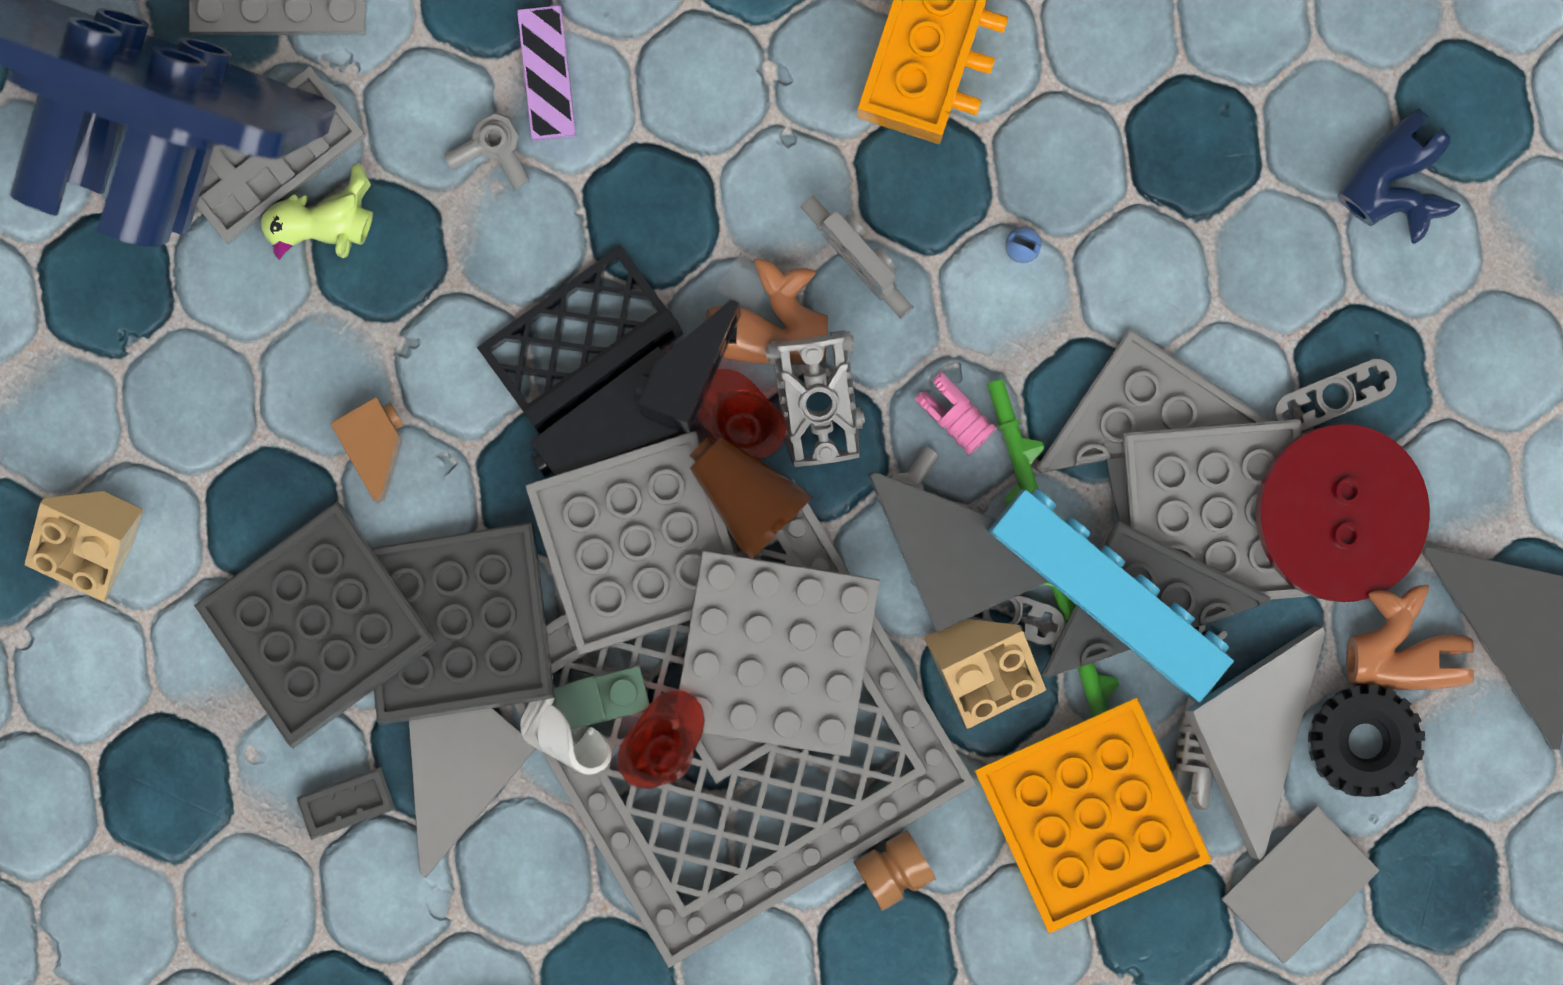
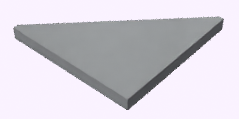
(1140, 393)
(1252, 732)
(457, 772)

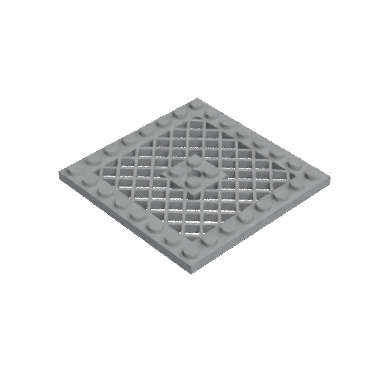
(686, 929)

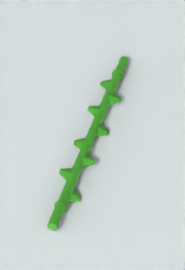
(1022, 454)

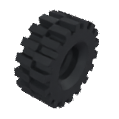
(1398, 729)

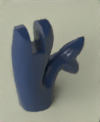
(1393, 158)

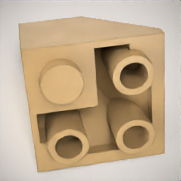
(83, 540)
(985, 667)

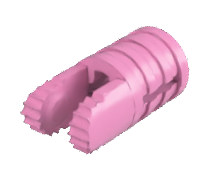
(962, 420)

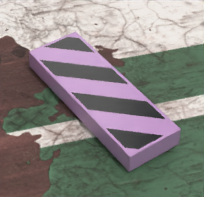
(546, 73)

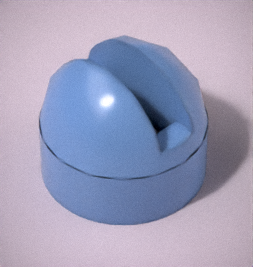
(1019, 252)

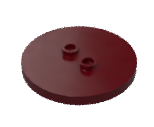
(1342, 513)

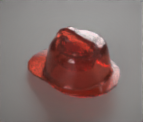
(742, 415)
(654, 749)

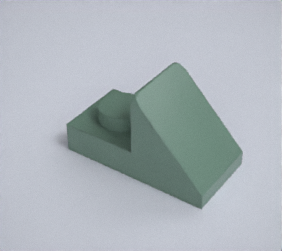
(602, 698)

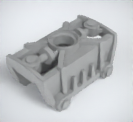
(794, 394)

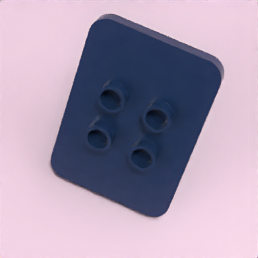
(171, 97)

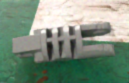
(1192, 763)

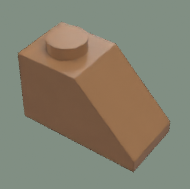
(371, 443)

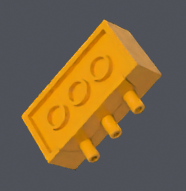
(923, 63)

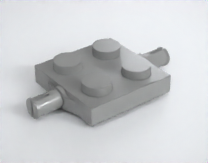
(871, 266)

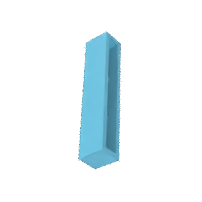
(1111, 595)

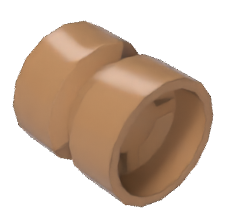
(894, 870)

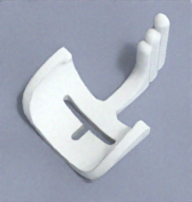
(550, 732)

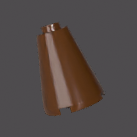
(746, 493)

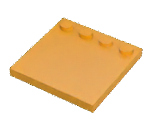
(1093, 815)

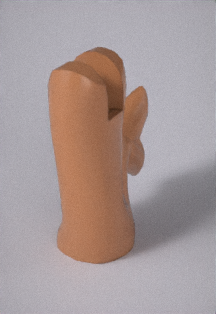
(799, 321)
(1373, 657)

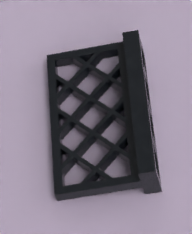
(609, 362)

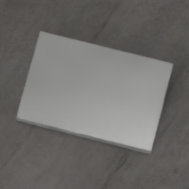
(1300, 884)

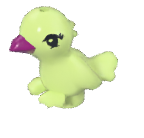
(332, 221)

